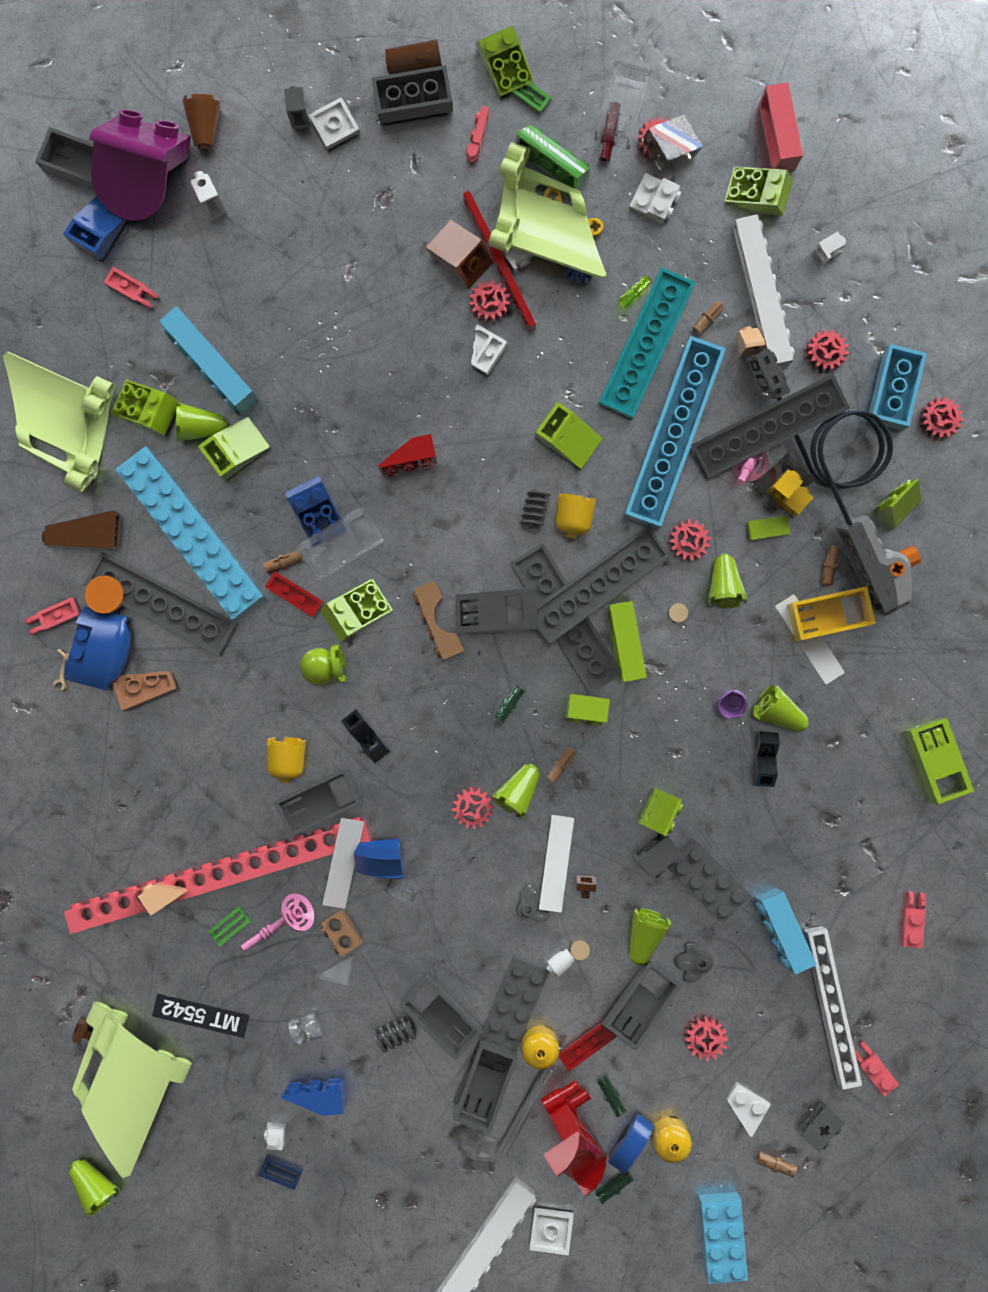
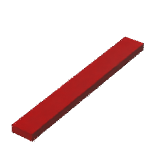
(499, 262)

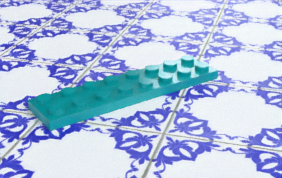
(647, 343)

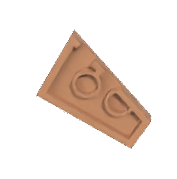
(141, 688)

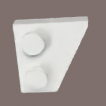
(487, 350)
(748, 1107)

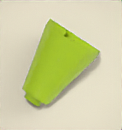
(197, 423)
(726, 584)
(780, 710)
(518, 791)
(646, 934)
(91, 1187)

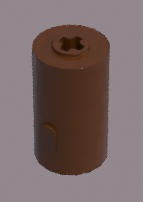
(413, 57)

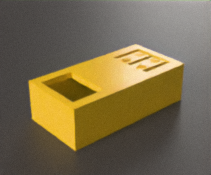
(828, 614)

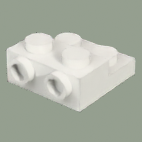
(655, 198)

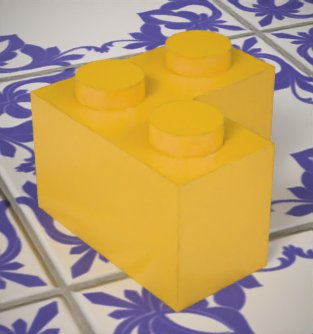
(790, 494)

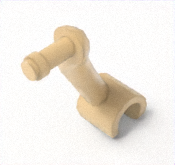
(61, 677)

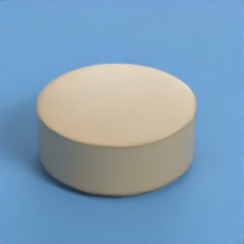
(678, 613)
(580, 950)

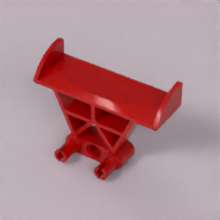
(578, 1153)

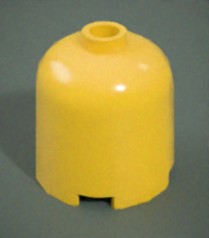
(574, 514)
(285, 758)
(538, 1039)
(665, 1134)

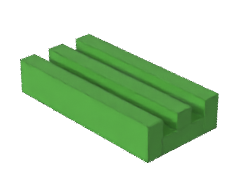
(525, 100)
(217, 936)

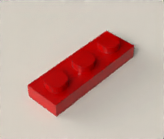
(294, 594)
(585, 1046)

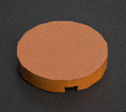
(104, 594)

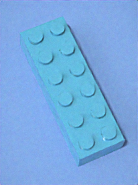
(208, 360)

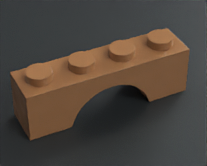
(447, 643)

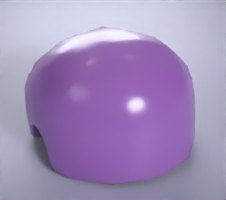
(732, 704)

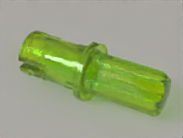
(635, 290)

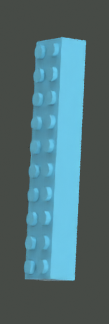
(674, 432)
(190, 533)

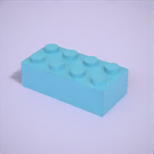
(897, 386)
(785, 931)
(723, 1237)

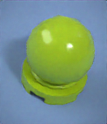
(322, 666)

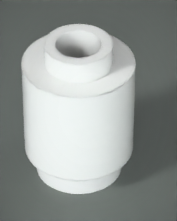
(560, 963)

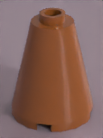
(202, 118)

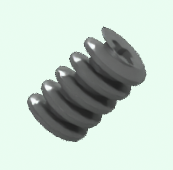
(534, 509)
(395, 1035)

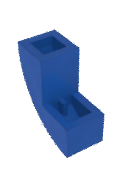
(631, 1146)

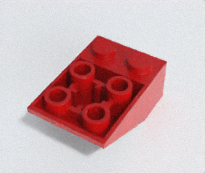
(413, 454)

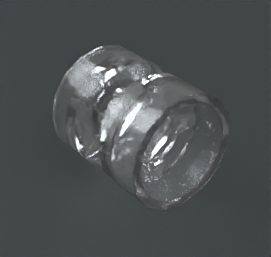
(309, 1024)

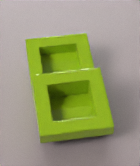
(768, 528)

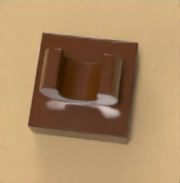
(586, 885)
(81, 1031)

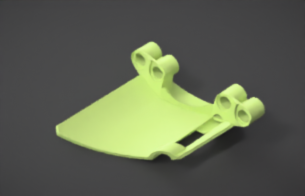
(542, 224)
(60, 415)
(125, 1086)

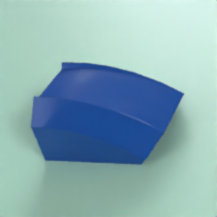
(379, 859)

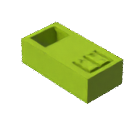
(626, 641)
(938, 761)

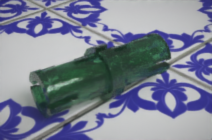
(509, 703)
(611, 1096)
(614, 1187)

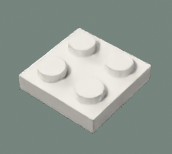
(334, 123)
(551, 1231)

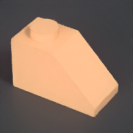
(749, 341)
(159, 896)

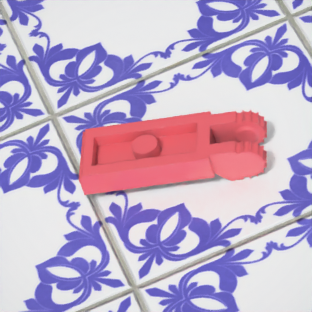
(477, 135)
(129, 287)
(54, 615)
(914, 921)
(876, 1071)

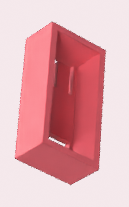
(780, 127)

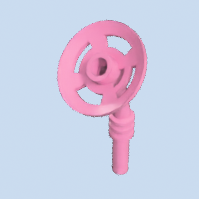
(748, 472)
(288, 915)

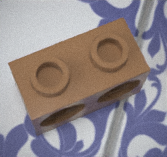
(346, 930)

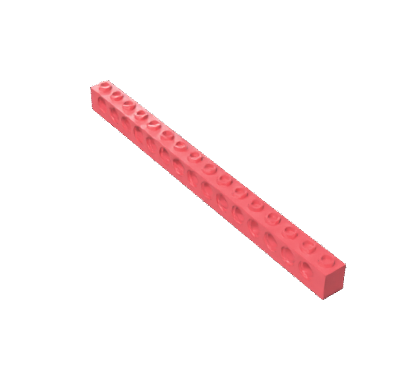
(76, 914)

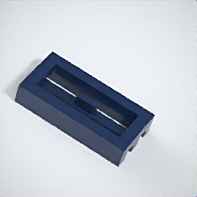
(284, 1165)

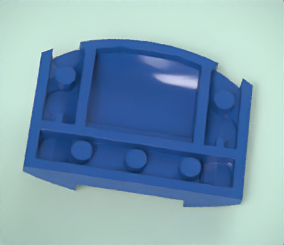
(98, 649)

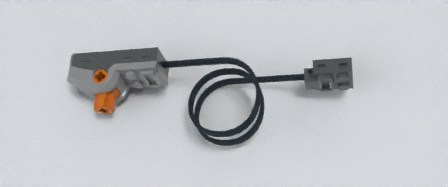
(880, 569)

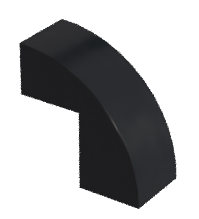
(365, 736)
(765, 759)

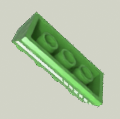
(553, 158)

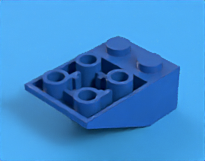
(94, 229)
(313, 506)
(318, 1096)

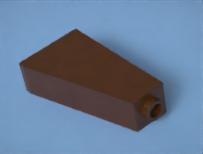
(86, 533)

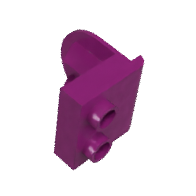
(134, 162)

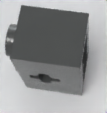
(297, 106)
(824, 1117)

